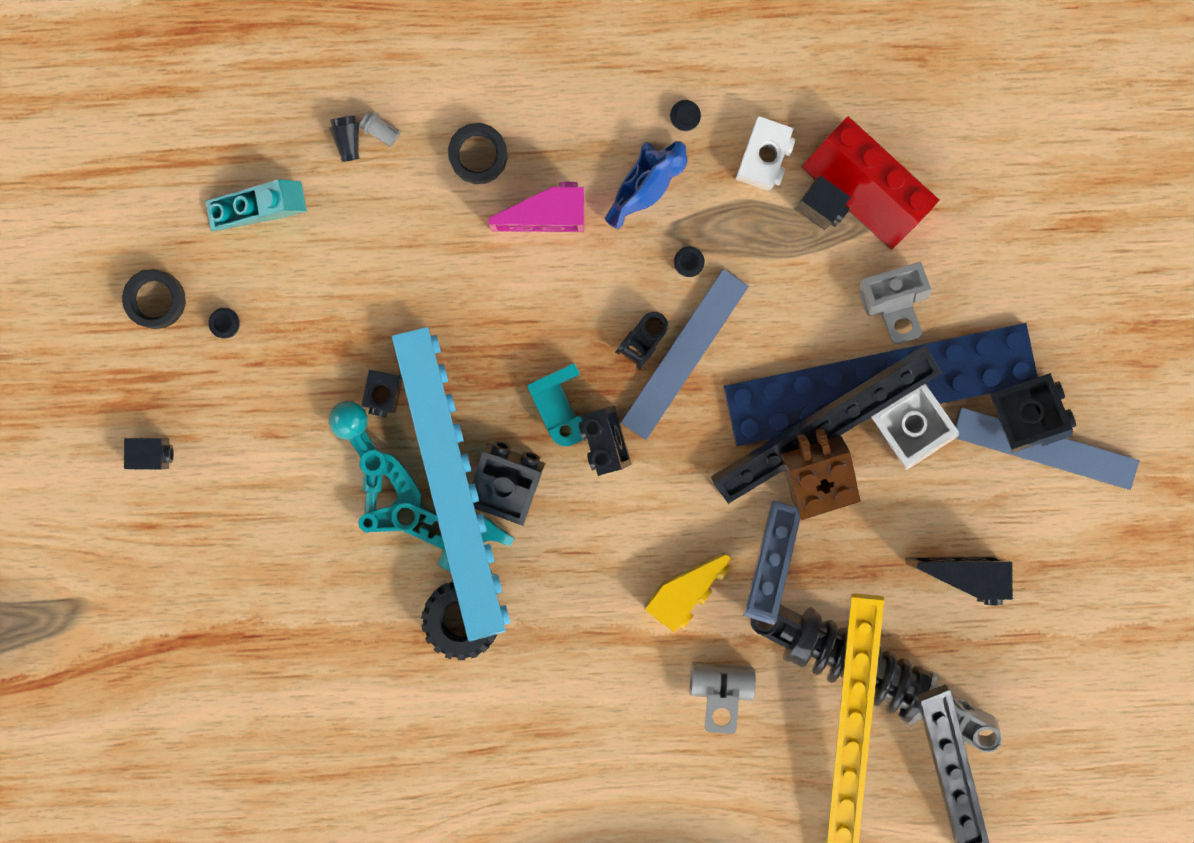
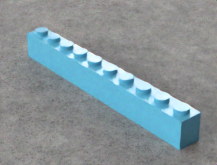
(449, 485)

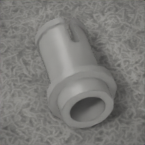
(379, 128)

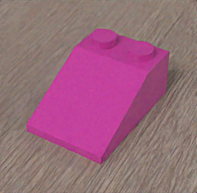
(548, 211)

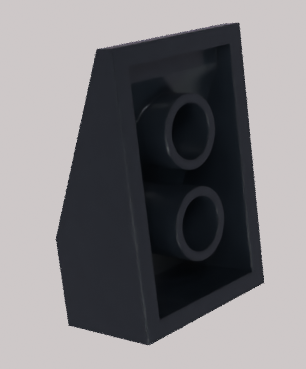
(981, 577)

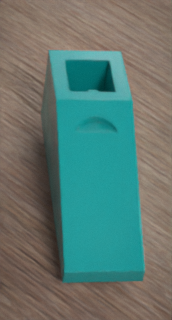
(256, 204)

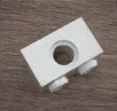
(765, 135)

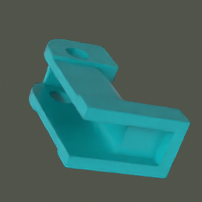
(554, 405)

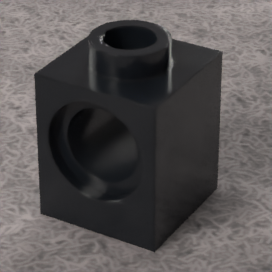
(378, 379)
(147, 453)

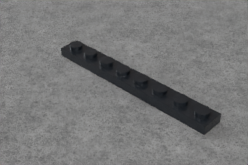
(834, 418)

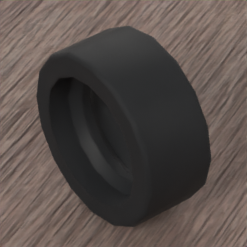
(467, 132)
(130, 304)

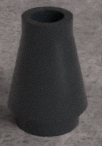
(346, 137)

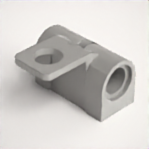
(894, 296)
(723, 688)

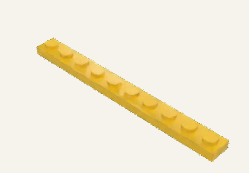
(855, 717)

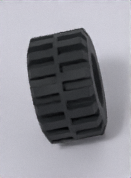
(440, 636)

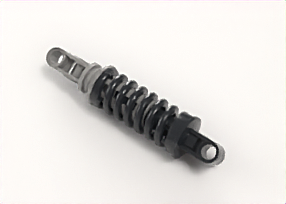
(896, 680)

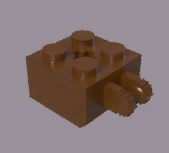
(820, 475)

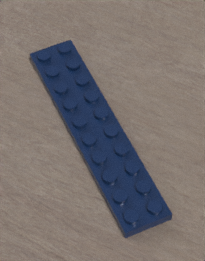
(968, 363)

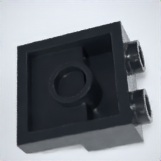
(1033, 413)
(605, 441)
(507, 481)

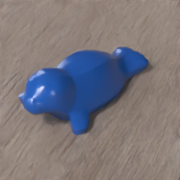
(647, 180)

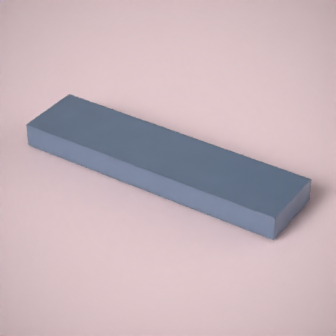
(773, 563)

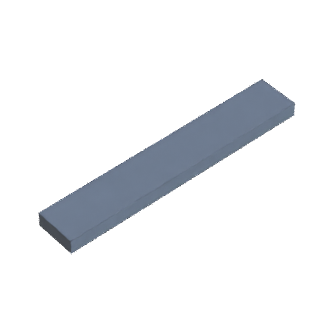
(684, 354)
(1062, 455)

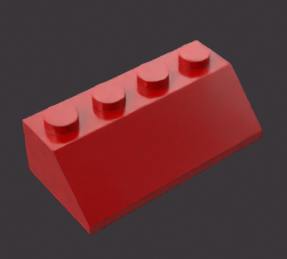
(880, 188)

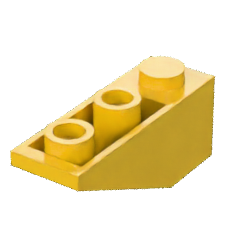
(679, 594)

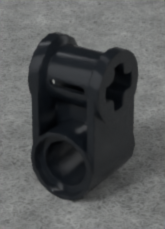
(642, 341)

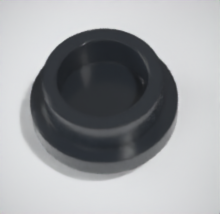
(685, 115)
(689, 261)
(224, 323)

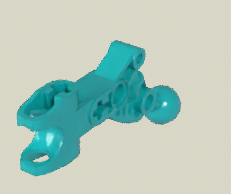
(349, 422)

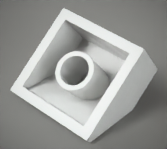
(915, 426)

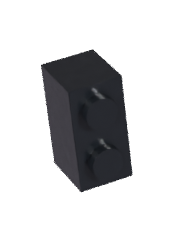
(824, 204)

